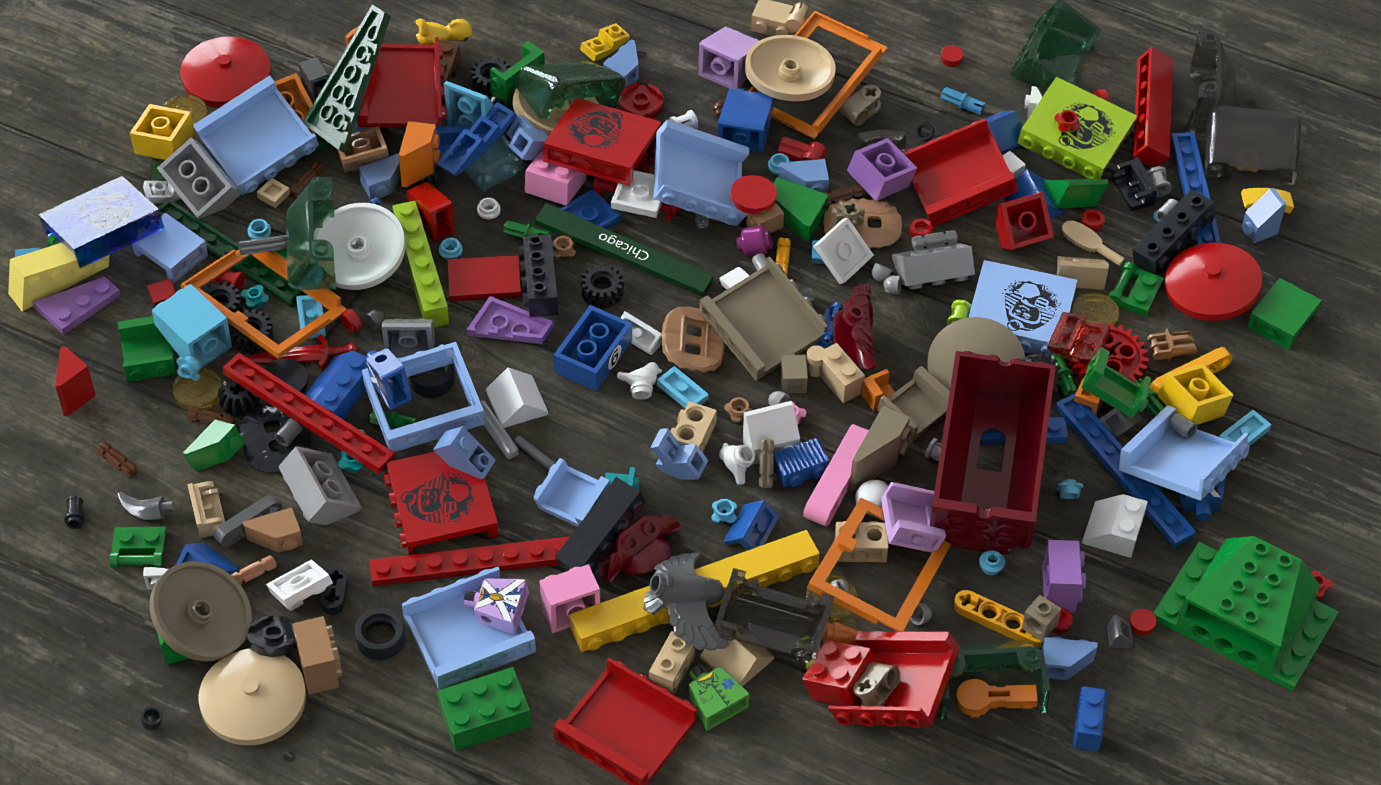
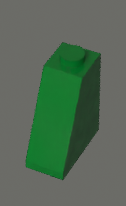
(801, 207)

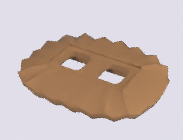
(873, 237)
(675, 338)

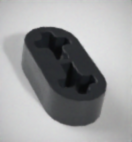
(339, 591)

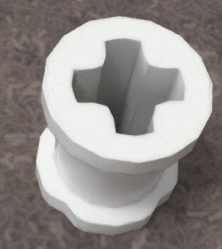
(690, 119)

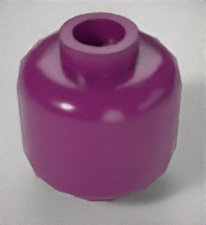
(754, 241)

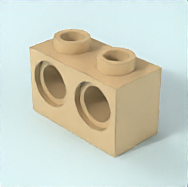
(695, 425)
(866, 549)
(672, 663)

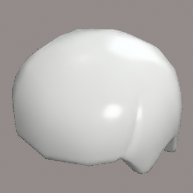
(872, 492)

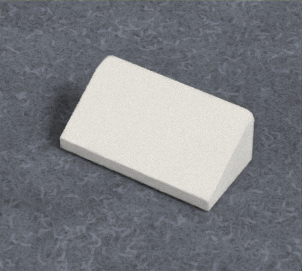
(643, 335)

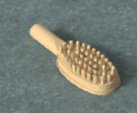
(1089, 240)

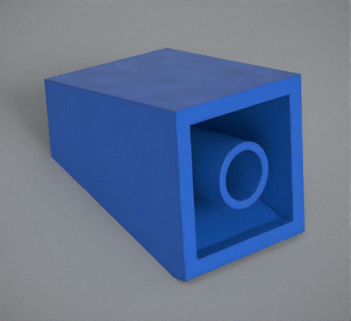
(746, 118)

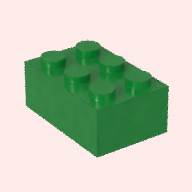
(484, 708)

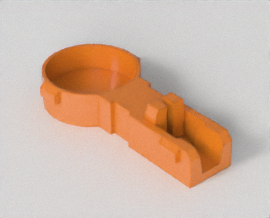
(975, 701)

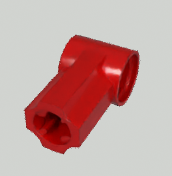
(800, 151)

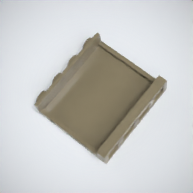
(764, 319)

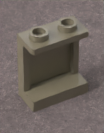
(921, 399)

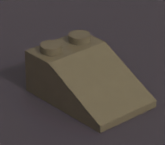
(881, 447)

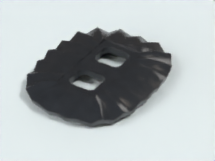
(257, 440)

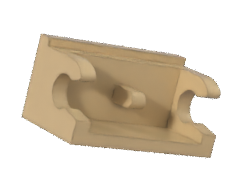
(206, 508)

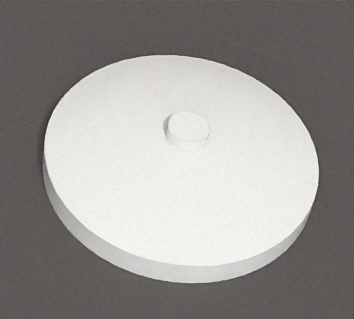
(365, 244)

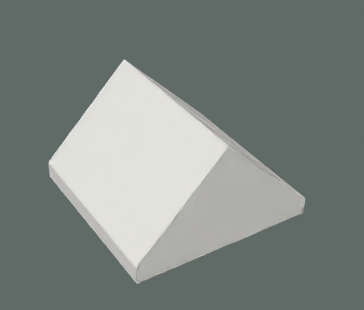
(515, 398)

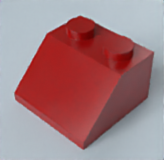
(1023, 221)

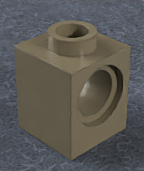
(794, 373)
(1041, 618)

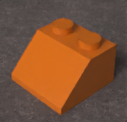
(418, 152)

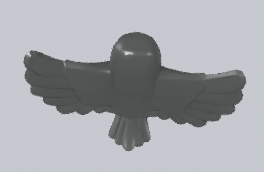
(686, 599)

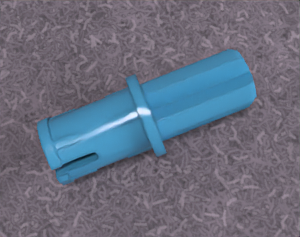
(963, 101)

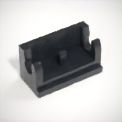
(1135, 185)

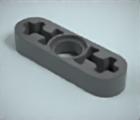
(233, 529)

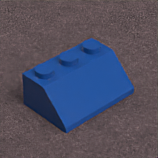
(340, 384)

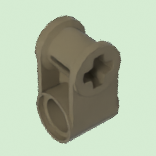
(862, 105)
(876, 684)

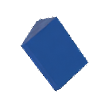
(1005, 129)
(1030, 183)

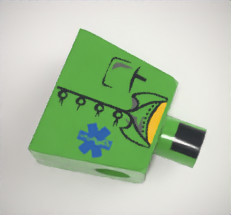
(716, 696)

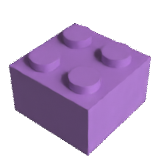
(881, 169)
(1063, 574)

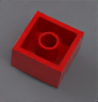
(836, 672)

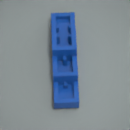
(477, 140)

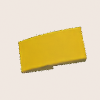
(608, 41)
(1252, 195)

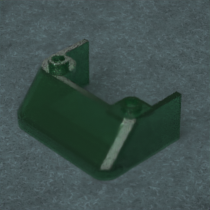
(1001, 657)

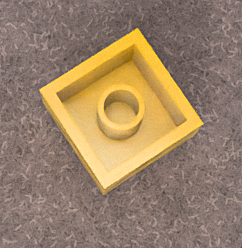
(161, 131)
(1195, 394)

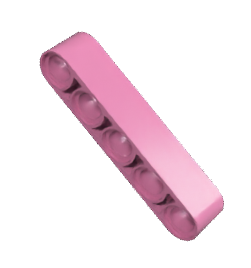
(835, 480)

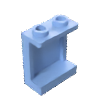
(173, 248)
(569, 493)

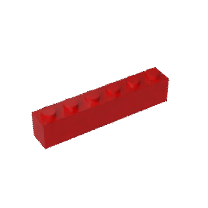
(1153, 108)

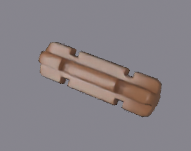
(254, 570)

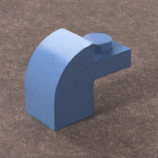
(526, 139)
(678, 460)

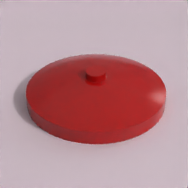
(223, 69)
(1213, 281)

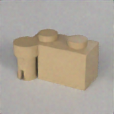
(777, 18)
(836, 371)

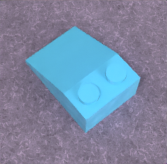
(464, 105)

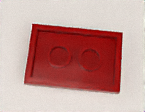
(484, 278)

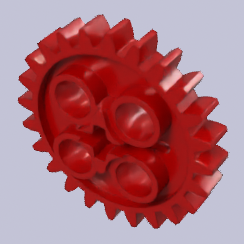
(1131, 367)

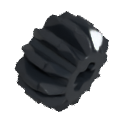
(236, 398)

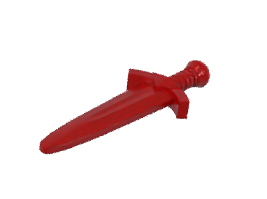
(311, 353)

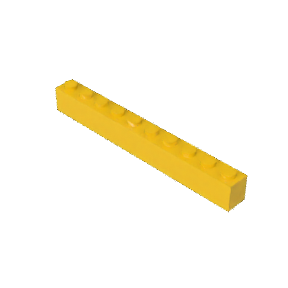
(625, 614)

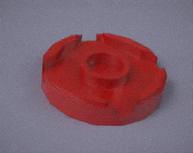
(641, 100)
(753, 194)

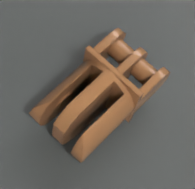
(1171, 344)

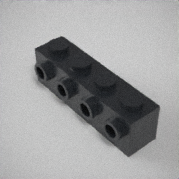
(1174, 232)
(539, 274)
(601, 526)

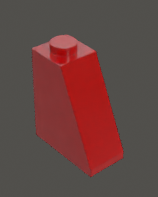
(434, 211)

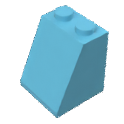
(193, 325)

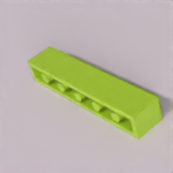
(421, 265)

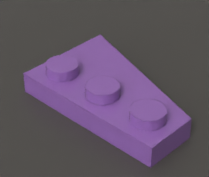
(77, 304)
(509, 322)

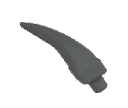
(147, 509)

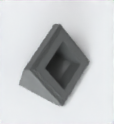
(1119, 633)

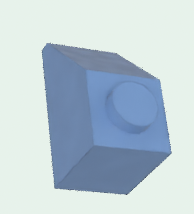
(808, 173)
(380, 176)
(1264, 216)

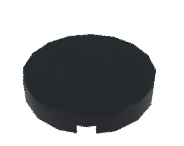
(290, 372)
(272, 636)

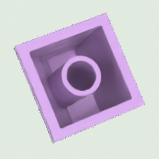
(724, 57)

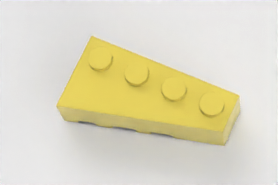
(47, 273)

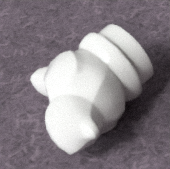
(641, 380)
(737, 460)

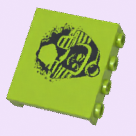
(1084, 150)

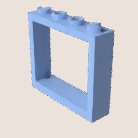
(433, 427)

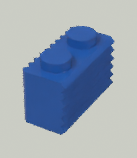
(800, 463)
(1089, 719)

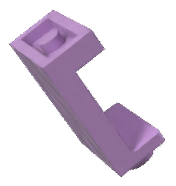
(908, 518)

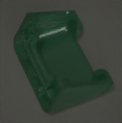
(1055, 46)
(553, 84)
(310, 260)

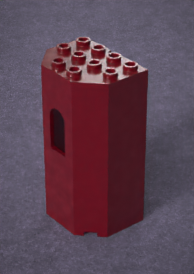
(982, 506)

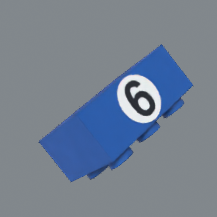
(593, 348)

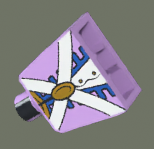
(499, 603)

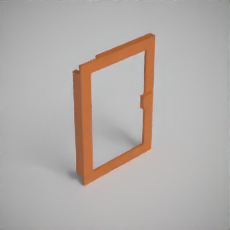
(845, 32)
(239, 320)
(845, 542)

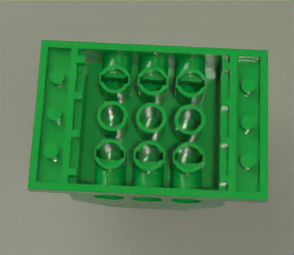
(1249, 607)

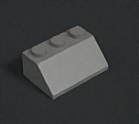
(199, 179)
(934, 265)
(318, 486)

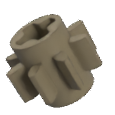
(853, 212)

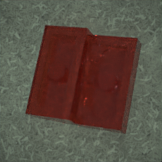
(1077, 338)

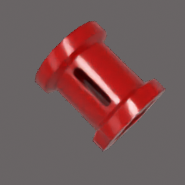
(232, 278)

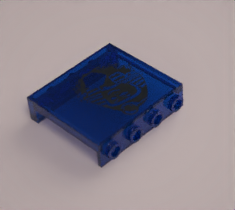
(102, 220)

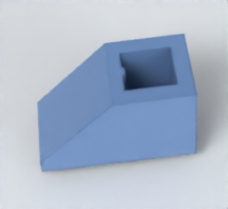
(625, 63)
(464, 453)
(1066, 656)

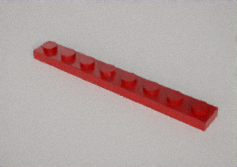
(308, 413)
(465, 561)

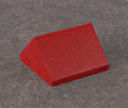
(72, 382)

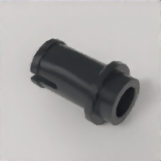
(74, 517)

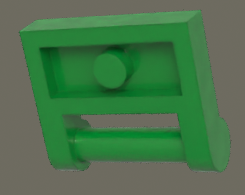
(1142, 293)
(138, 541)

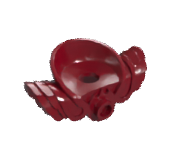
(855, 328)
(639, 547)

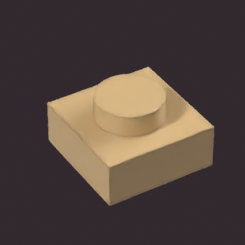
(273, 193)

